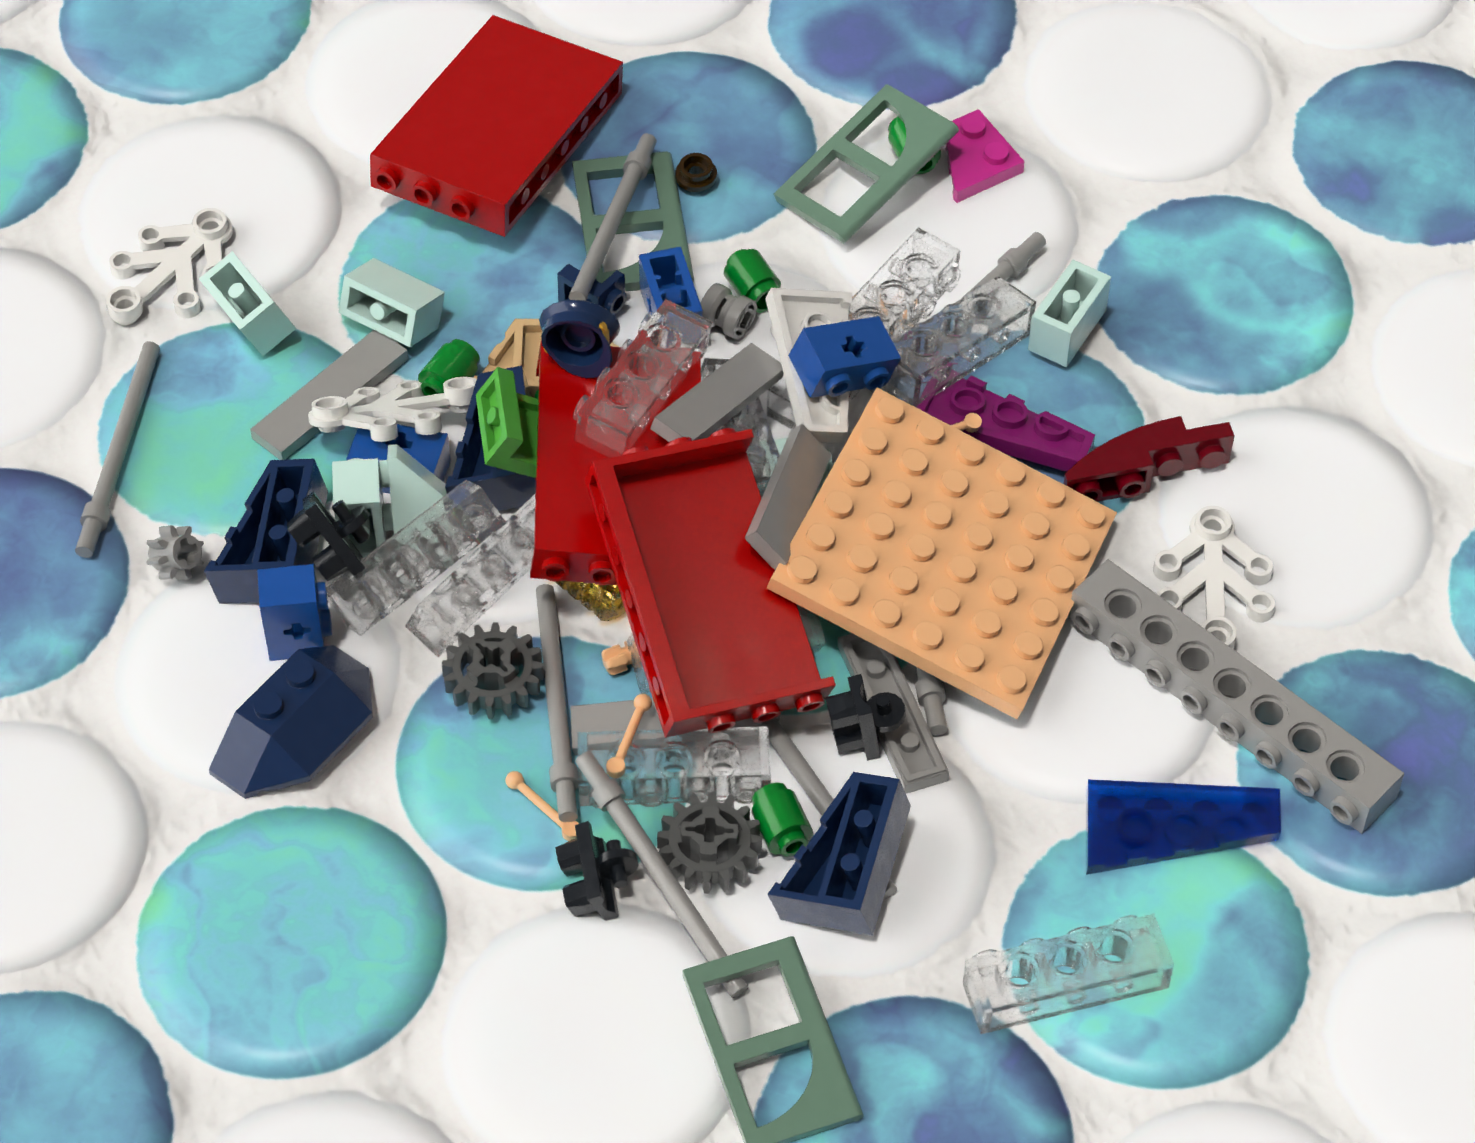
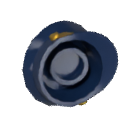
(579, 336)

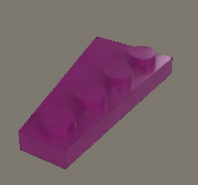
(1011, 426)

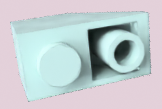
(411, 488)

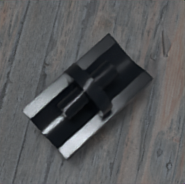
(317, 520)
(857, 720)
(603, 868)

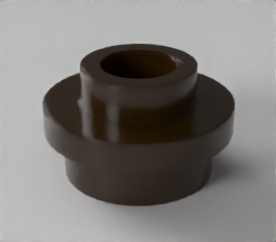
(696, 172)

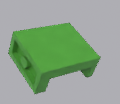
(507, 424)

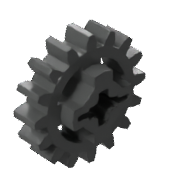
(493, 670)
(710, 842)

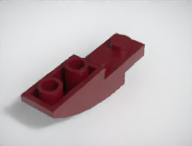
(1161, 448)

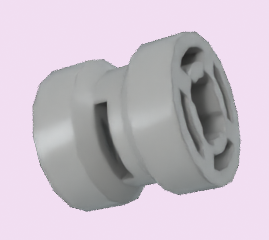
(728, 311)

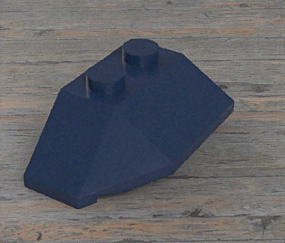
(294, 722)

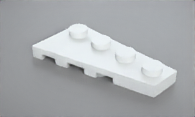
(790, 313)

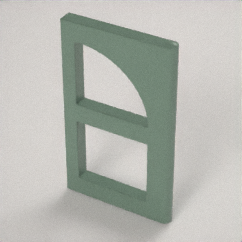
(924, 138)
(666, 218)
(829, 1096)

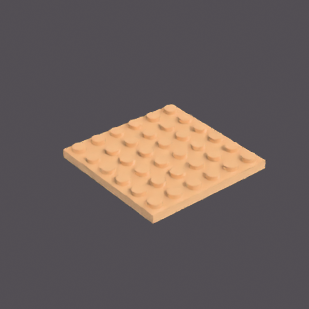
(944, 552)

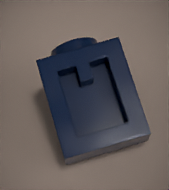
(607, 294)

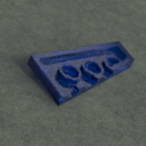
(1167, 821)

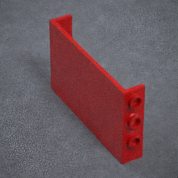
(496, 125)
(566, 527)
(697, 590)

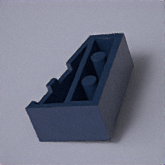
(502, 487)
(262, 533)
(849, 860)

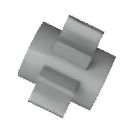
(175, 552)

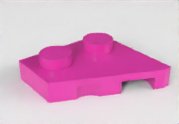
(979, 157)

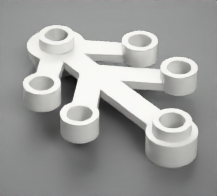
(207, 231)
(400, 404)
(1216, 573)

